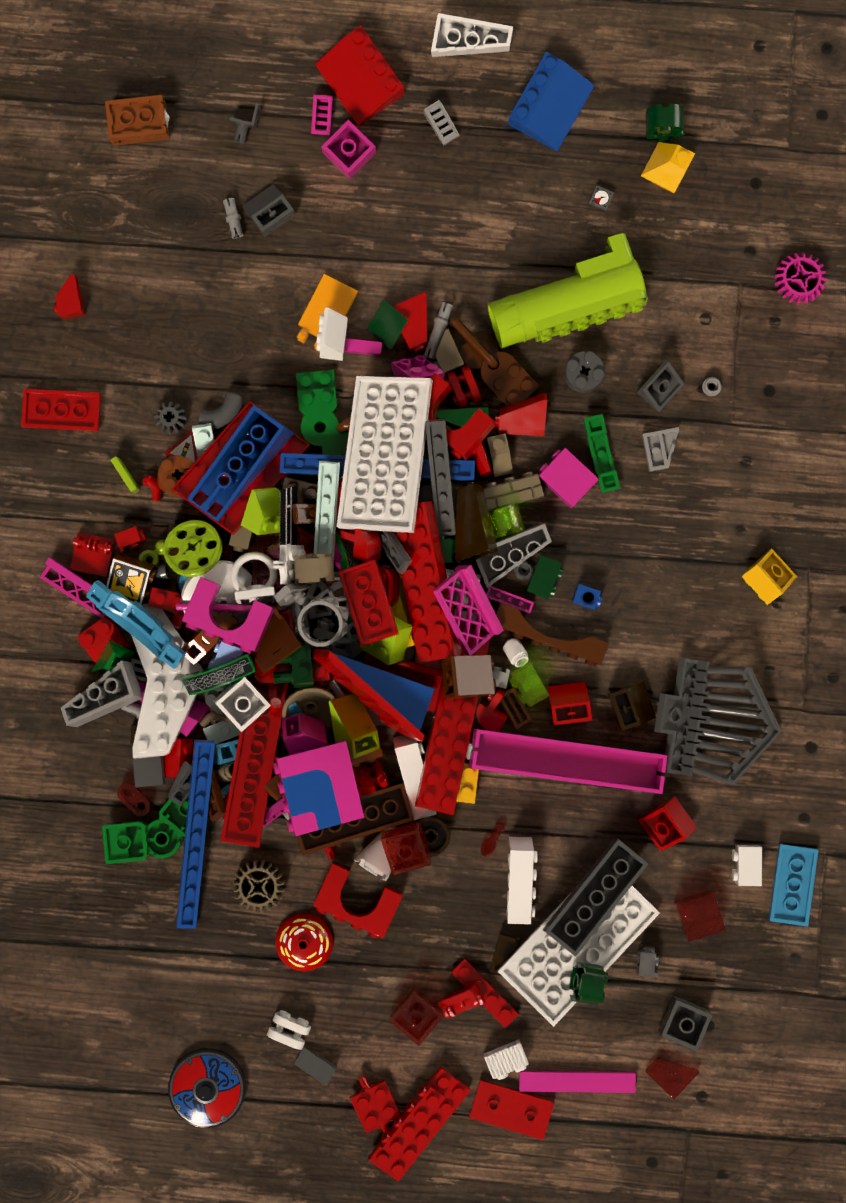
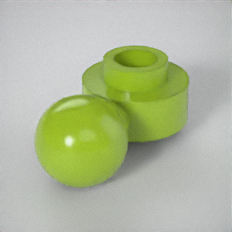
(154, 554)

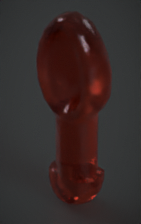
(489, 845)

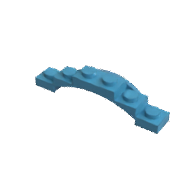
(137, 622)

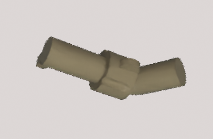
(213, 717)

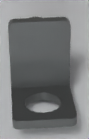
(242, 126)

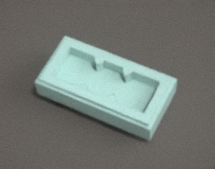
(221, 731)

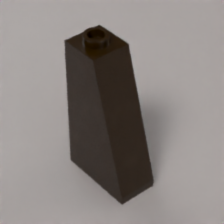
(473, 525)

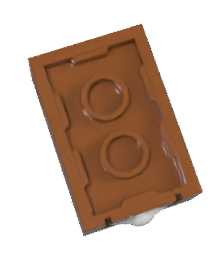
(137, 120)

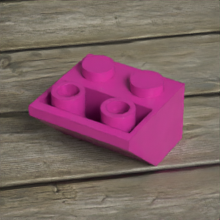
(416, 368)
(303, 733)

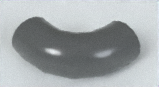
(224, 414)

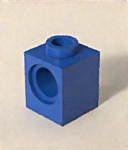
(578, 597)

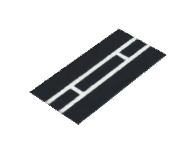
(288, 529)

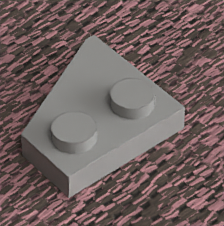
(659, 448)

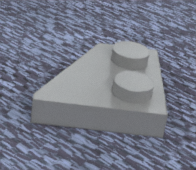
(290, 594)

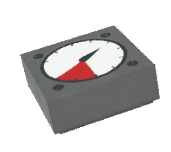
(601, 198)

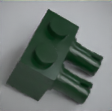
(301, 672)

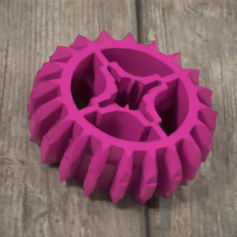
(799, 262)

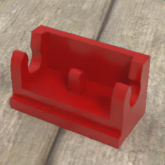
(461, 1000)

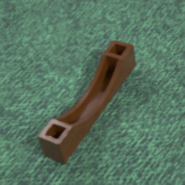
(588, 648)

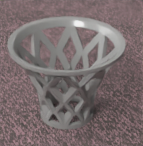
(341, 612)

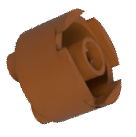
(168, 467)

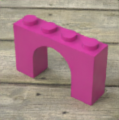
(200, 615)

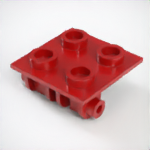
(92, 554)

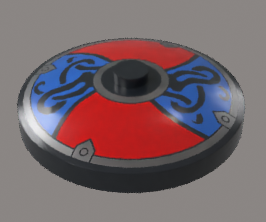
(207, 1088)

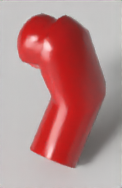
(151, 482)

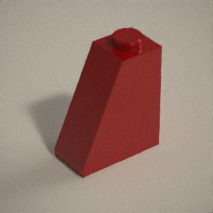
(416, 327)
(523, 417)

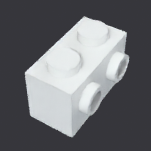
(747, 865)

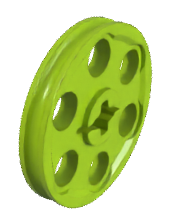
(187, 554)

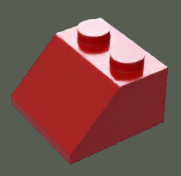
(668, 824)

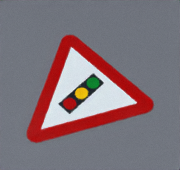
(184, 447)

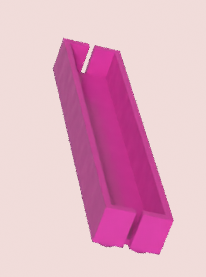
(567, 761)

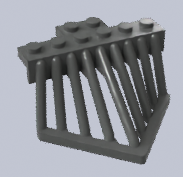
(682, 713)

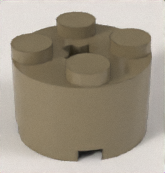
(314, 569)

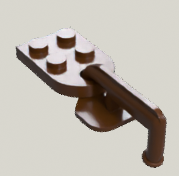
(507, 382)

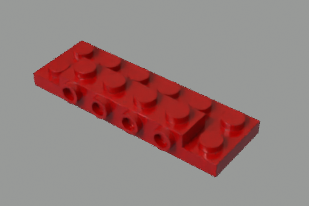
(418, 1123)

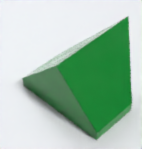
(113, 654)

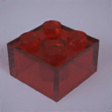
(406, 848)
(699, 915)
(416, 1016)

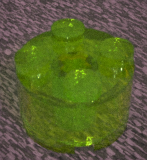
(506, 520)

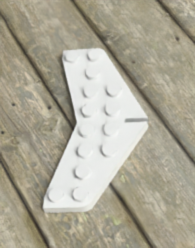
(165, 697)

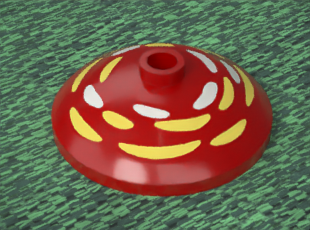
(304, 928)

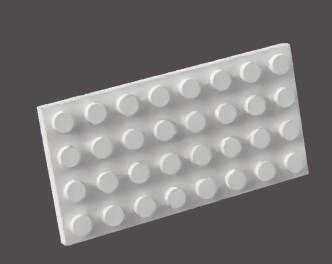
(384, 454)
(544, 967)

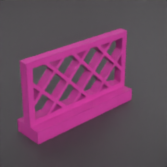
(476, 601)

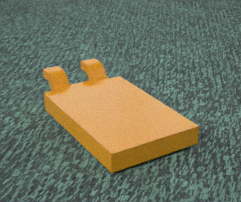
(328, 294)

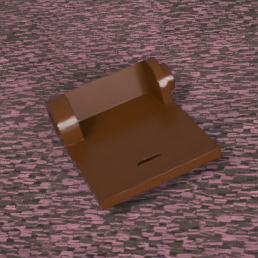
(277, 641)

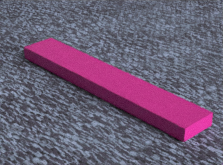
(577, 1081)

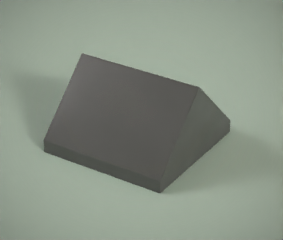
(661, 386)
(148, 771)

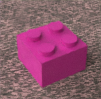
(348, 149)

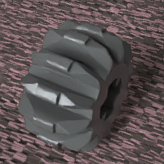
(165, 412)

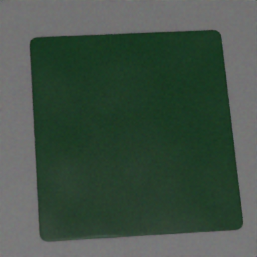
(387, 324)

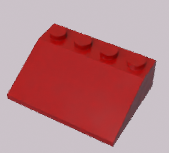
(360, 76)

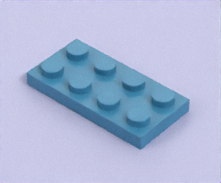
(793, 885)

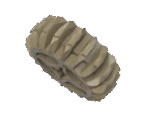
(265, 892)

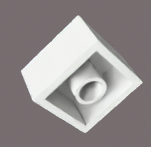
(241, 703)

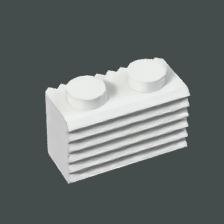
(506, 1060)

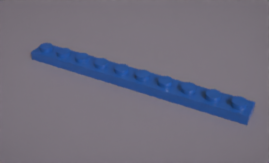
(309, 464)
(195, 833)

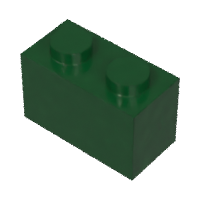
(544, 577)

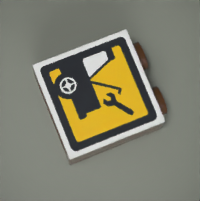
(131, 578)

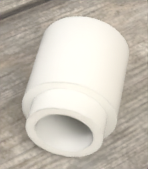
(515, 652)

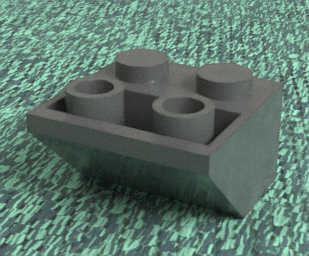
(269, 210)

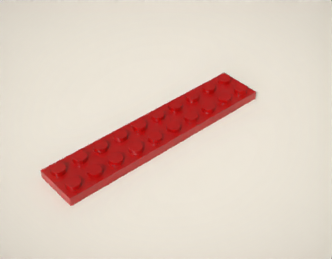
(448, 745)
(251, 772)

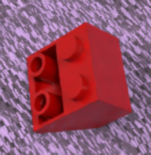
(569, 703)

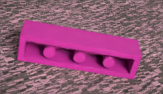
(363, 347)
(509, 599)

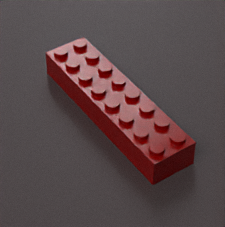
(430, 628)

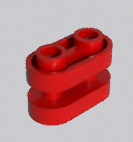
(459, 398)
(391, 582)

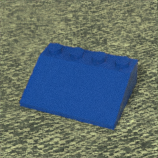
(550, 102)

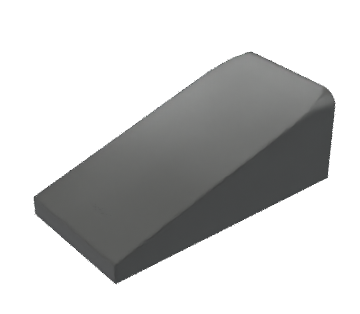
(181, 785)
(315, 1065)

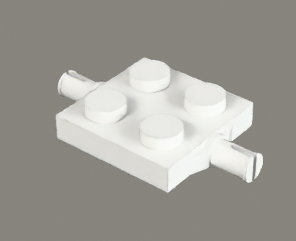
(286, 562)

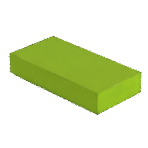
(124, 473)

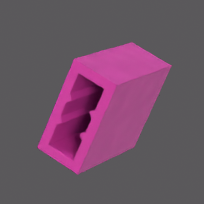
(567, 477)

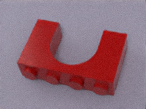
(467, 438)
(374, 921)

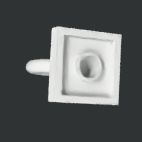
(261, 593)

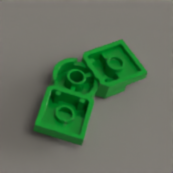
(318, 404)
(138, 840)

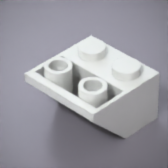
(331, 335)

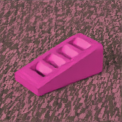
(321, 98)

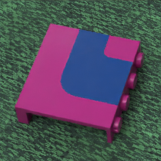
(318, 788)

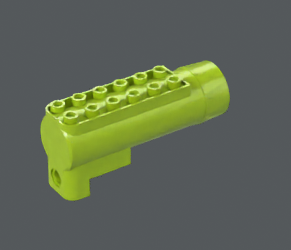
(597, 291)

